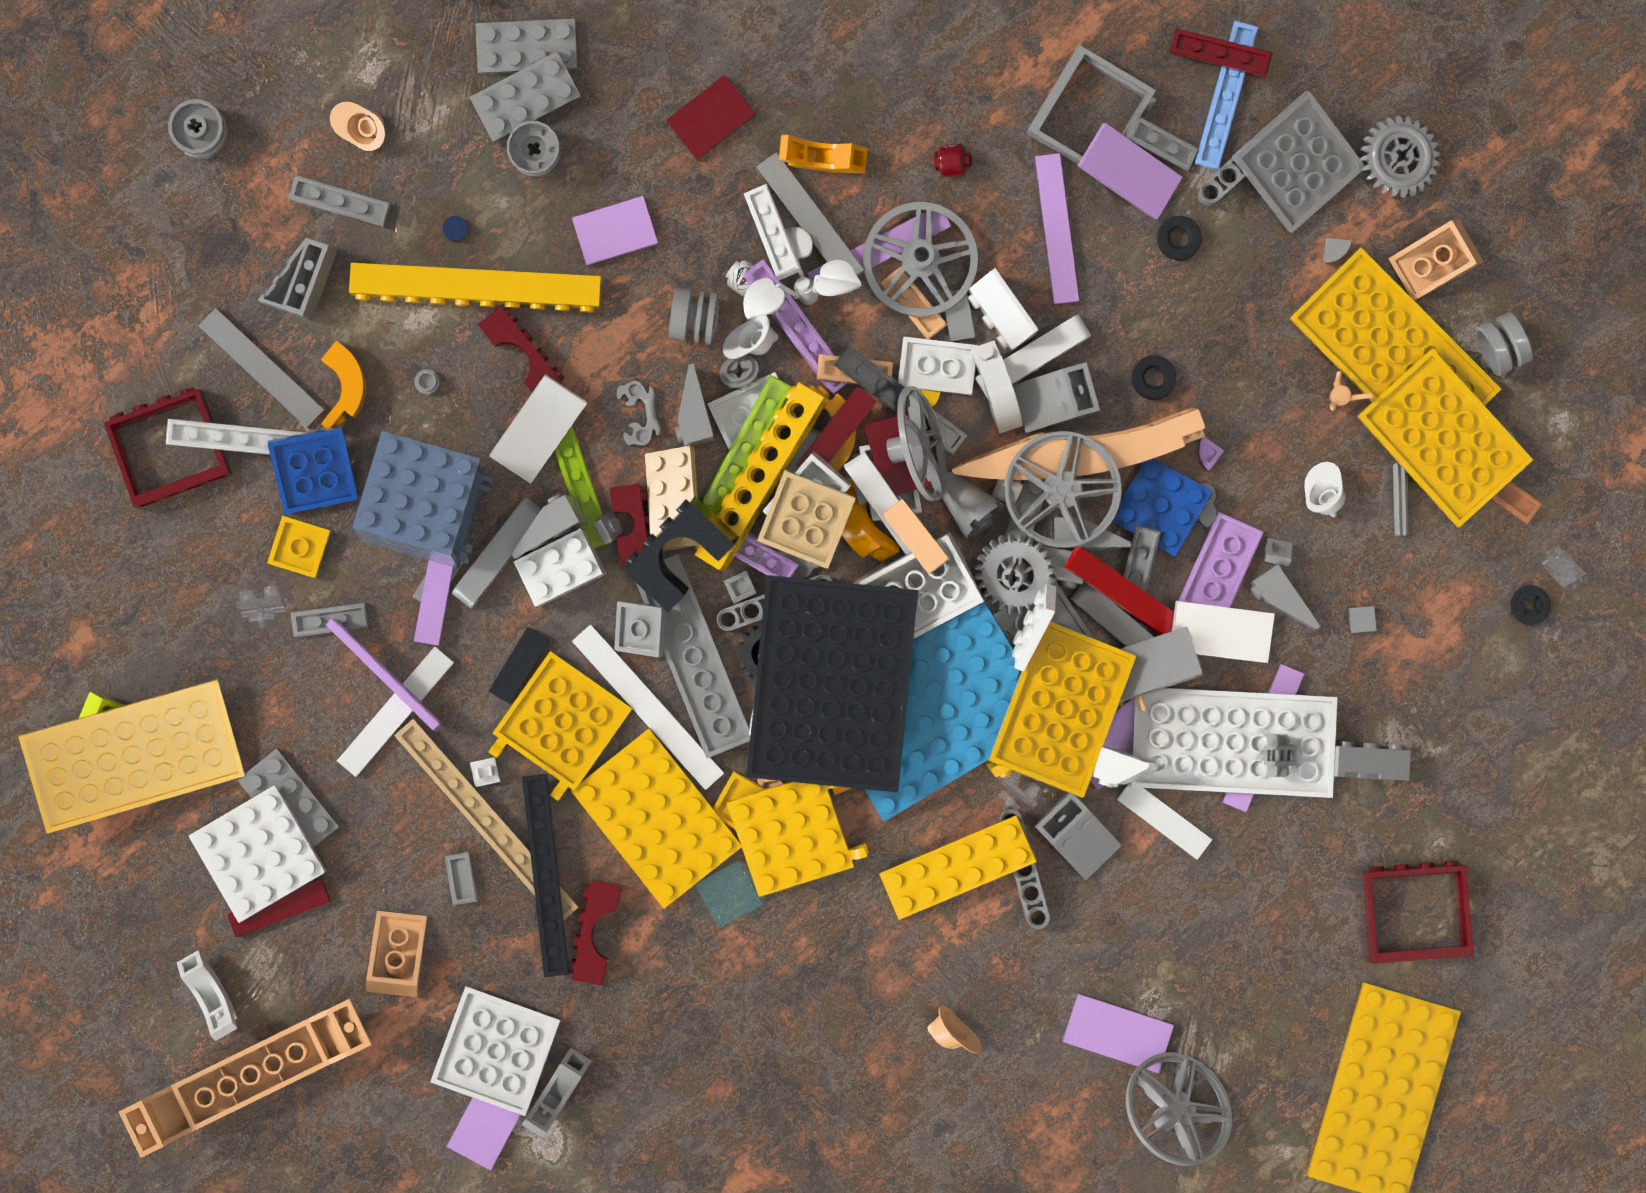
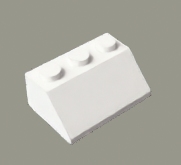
(1002, 311)

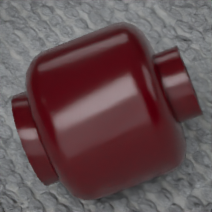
(952, 160)

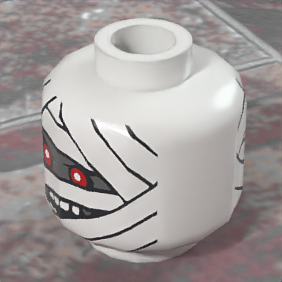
(735, 278)

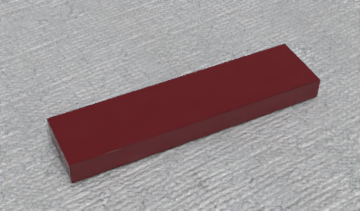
(1221, 53)
(841, 426)
(298, 901)

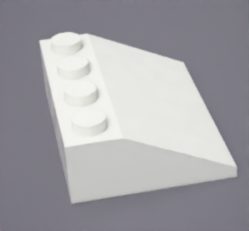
(940, 594)

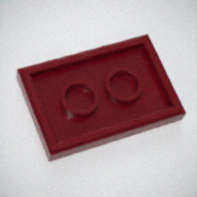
(710, 117)
(896, 474)

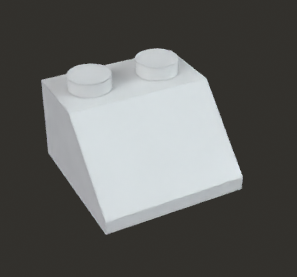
(1119, 767)

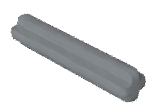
(1400, 492)

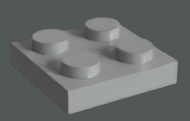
(640, 628)

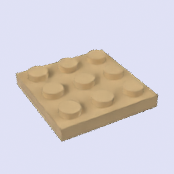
(806, 519)

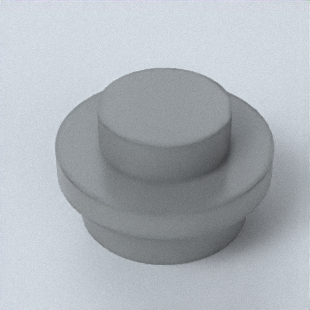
(427, 381)

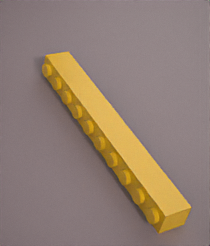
(475, 285)

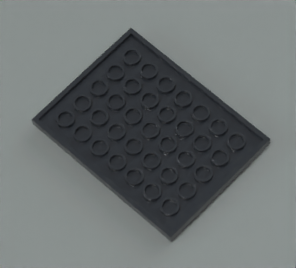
(832, 683)

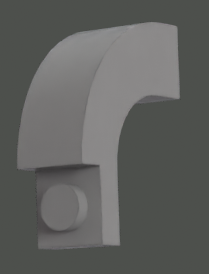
(556, 1093)

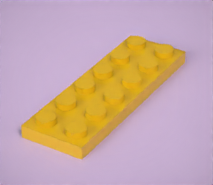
(958, 867)

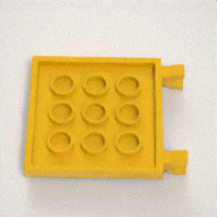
(561, 722)
(791, 835)

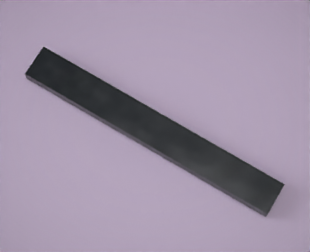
(545, 875)

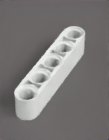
(1044, 350)

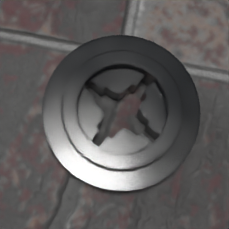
(1541, 604)

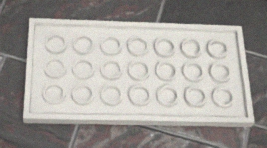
(1217, 737)

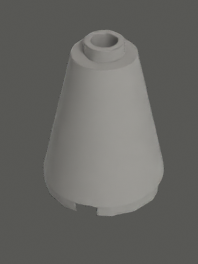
(970, 505)

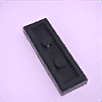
(518, 665)

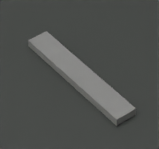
(806, 212)
(261, 368)

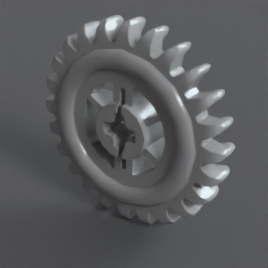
(1385, 170)
(1018, 549)

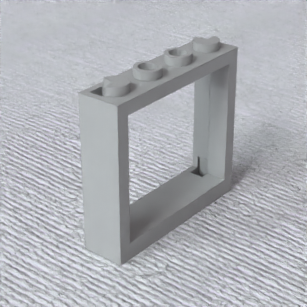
(1104, 67)

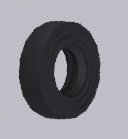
(1170, 250)
(1143, 388)

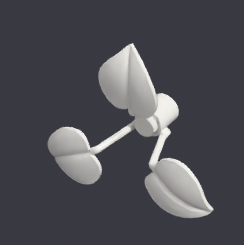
(834, 279)

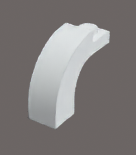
(997, 386)
(209, 993)

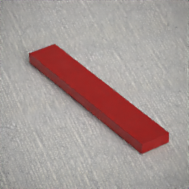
(1120, 590)

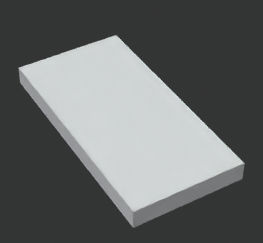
(538, 428)
(1226, 630)

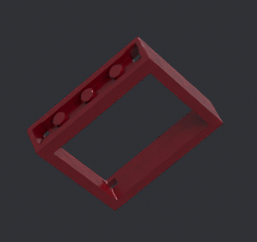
(144, 412)
(1463, 904)

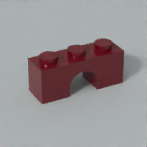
(630, 500)

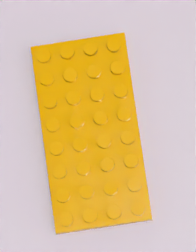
(1379, 330)
(131, 756)
(1383, 1092)

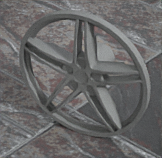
(920, 259)
(914, 444)
(1063, 489)
(1177, 1110)

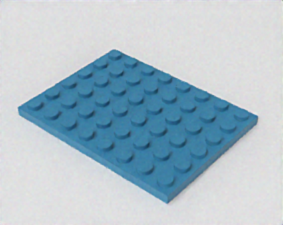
(954, 705)

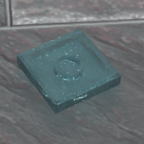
(728, 894)

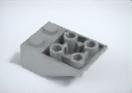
(1056, 397)
(1077, 835)

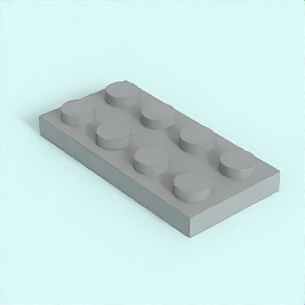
(518, 44)
(525, 96)
(306, 807)

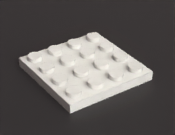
(257, 853)
(495, 1051)

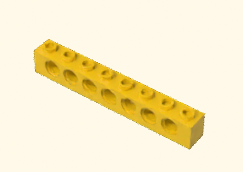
(762, 491)

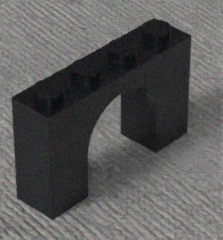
(693, 522)

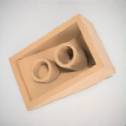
(1436, 259)
(396, 954)

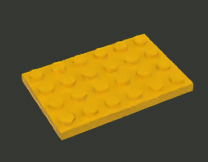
(1445, 438)
(1062, 709)
(656, 818)

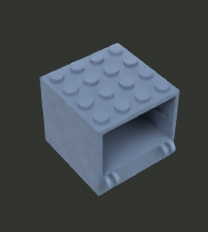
(420, 500)

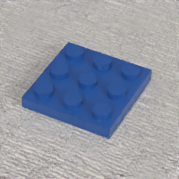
(313, 470)
(1163, 502)

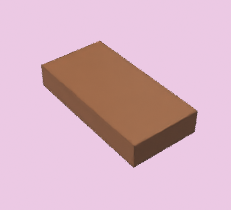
(1517, 502)

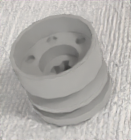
(531, 134)
(693, 315)

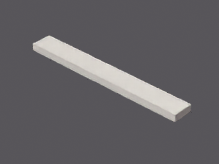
(647, 707)

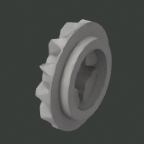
(731, 368)

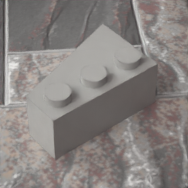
(302, 280)
(1372, 761)

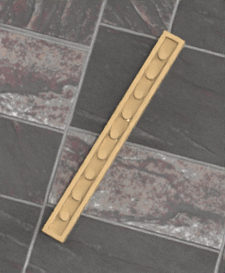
(473, 806)

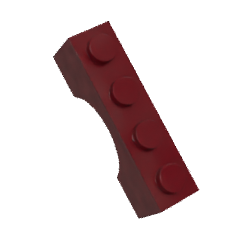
(502, 330)
(590, 963)

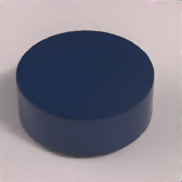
(455, 228)

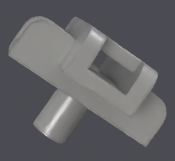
(1275, 755)

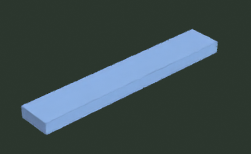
(1224, 104)

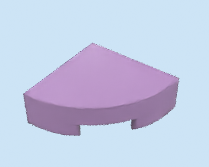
(1208, 453)

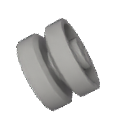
(190, 116)
(1503, 343)

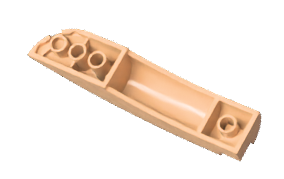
(1124, 447)

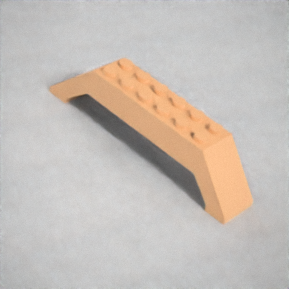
(245, 1077)

